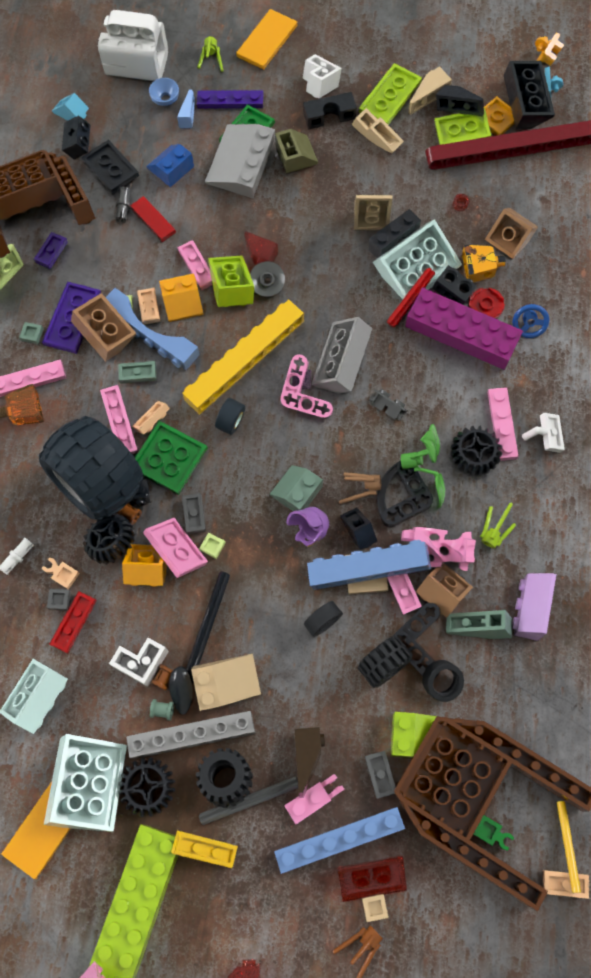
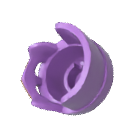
(312, 524)

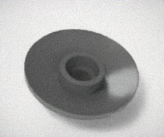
(267, 270)

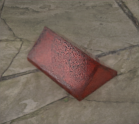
(372, 878)

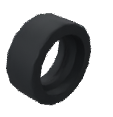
(323, 618)
(456, 686)

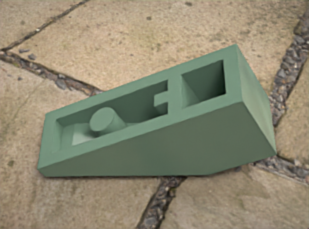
(480, 624)

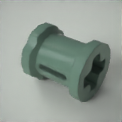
(161, 709)

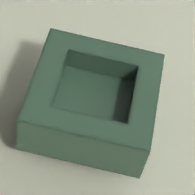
(31, 333)

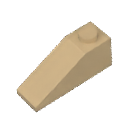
(428, 89)

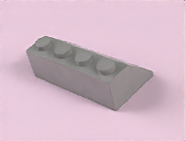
(342, 355)

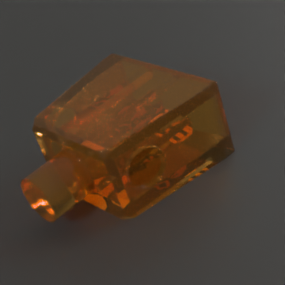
(23, 406)

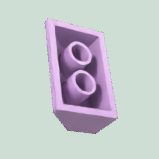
(534, 605)

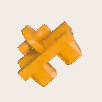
(542, 44)

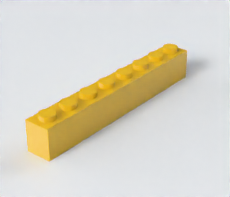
(243, 356)

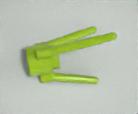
(210, 47)
(492, 537)

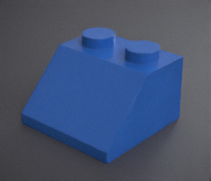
(172, 164)

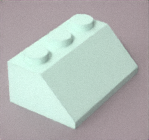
(33, 696)

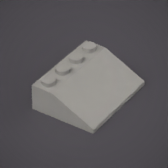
(241, 158)

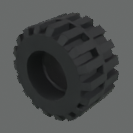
(384, 661)
(216, 763)

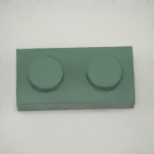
(137, 372)

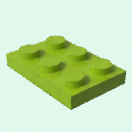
(461, 127)

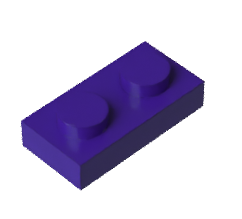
(50, 250)

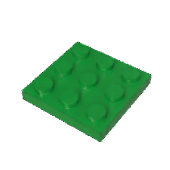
(170, 457)

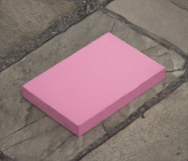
(175, 547)

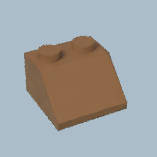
(511, 232)
(444, 589)

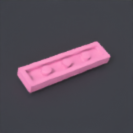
(36, 375)
(118, 417)
(503, 422)

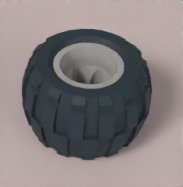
(91, 467)

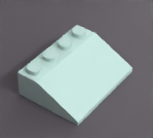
(413, 255)
(85, 784)

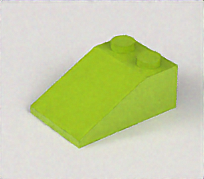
(231, 281)
(408, 733)

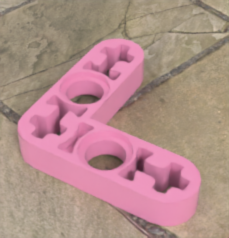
(295, 391)

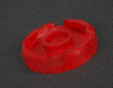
(487, 302)

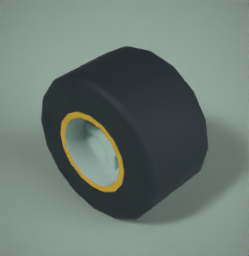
(230, 416)

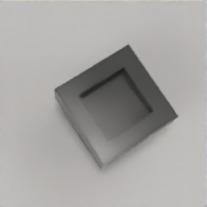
(58, 599)

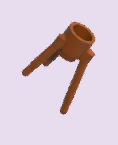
(370, 941)

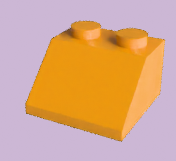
(181, 297)
(143, 566)

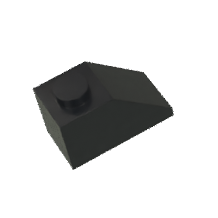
(359, 528)

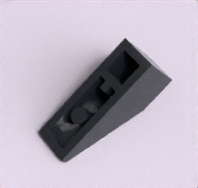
(459, 100)

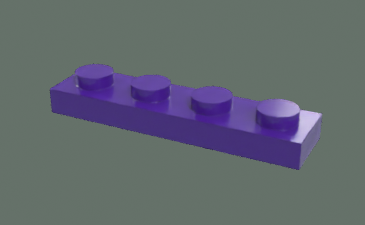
(229, 99)

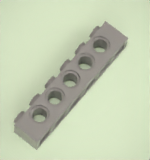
(190, 735)

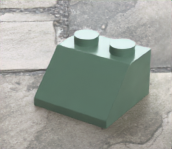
(297, 488)

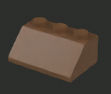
(102, 326)

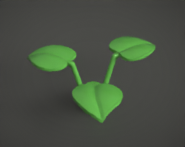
(415, 459)

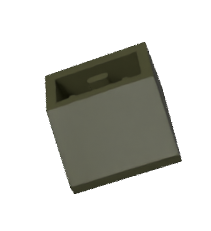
(294, 150)

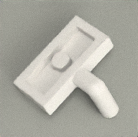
(551, 432)

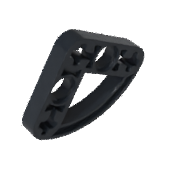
(415, 494)

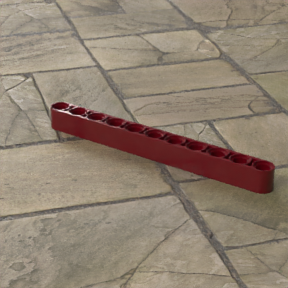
(509, 145)

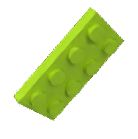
(391, 93)

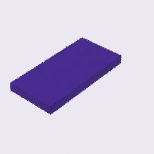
(61, 331)

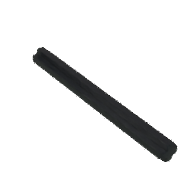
(208, 621)

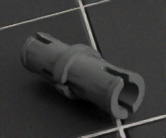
(123, 204)

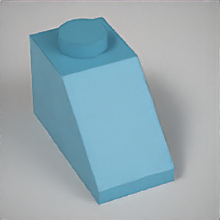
(70, 107)

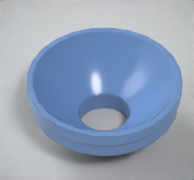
(163, 87)

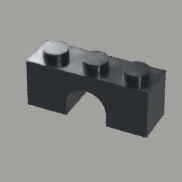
(340, 105)
(393, 232)

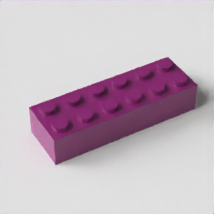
(463, 328)

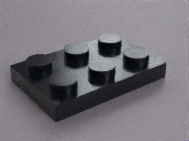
(110, 166)

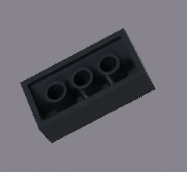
(528, 93)

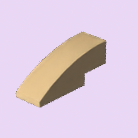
(377, 131)

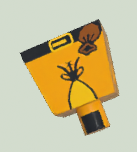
(480, 262)

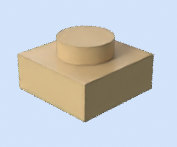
(375, 907)

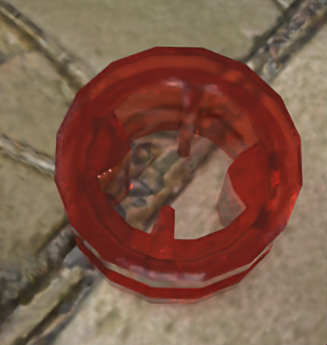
(459, 206)

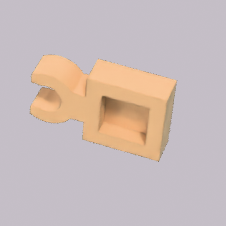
(62, 574)

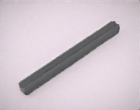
(250, 800)

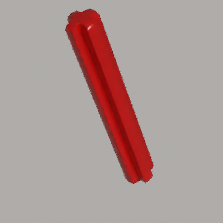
(410, 298)

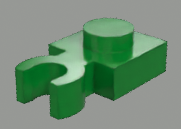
(490, 832)

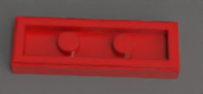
(153, 219)
(73, 622)

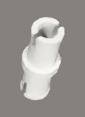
(16, 556)

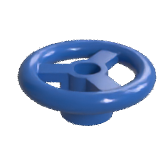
(529, 313)

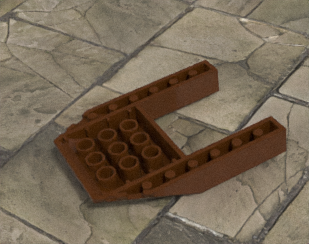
(37, 180)
(454, 783)

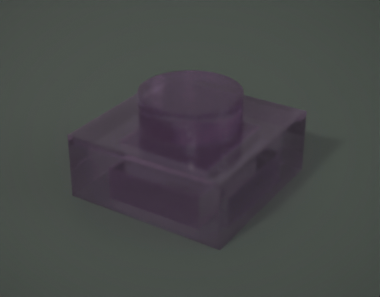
(307, 381)

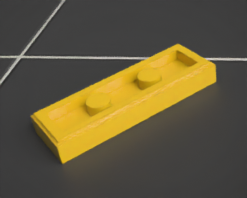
(204, 849)

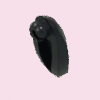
(181, 689)

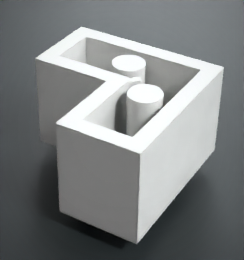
(320, 76)
(140, 666)

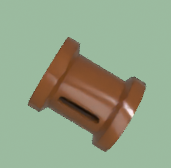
(130, 513)
(162, 677)

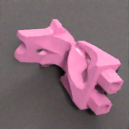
(460, 550)

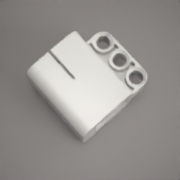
(133, 46)

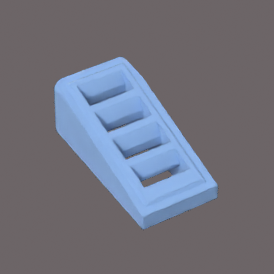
(186, 113)

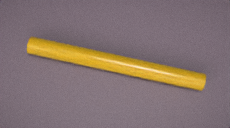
(568, 845)

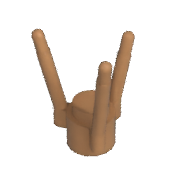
(372, 482)

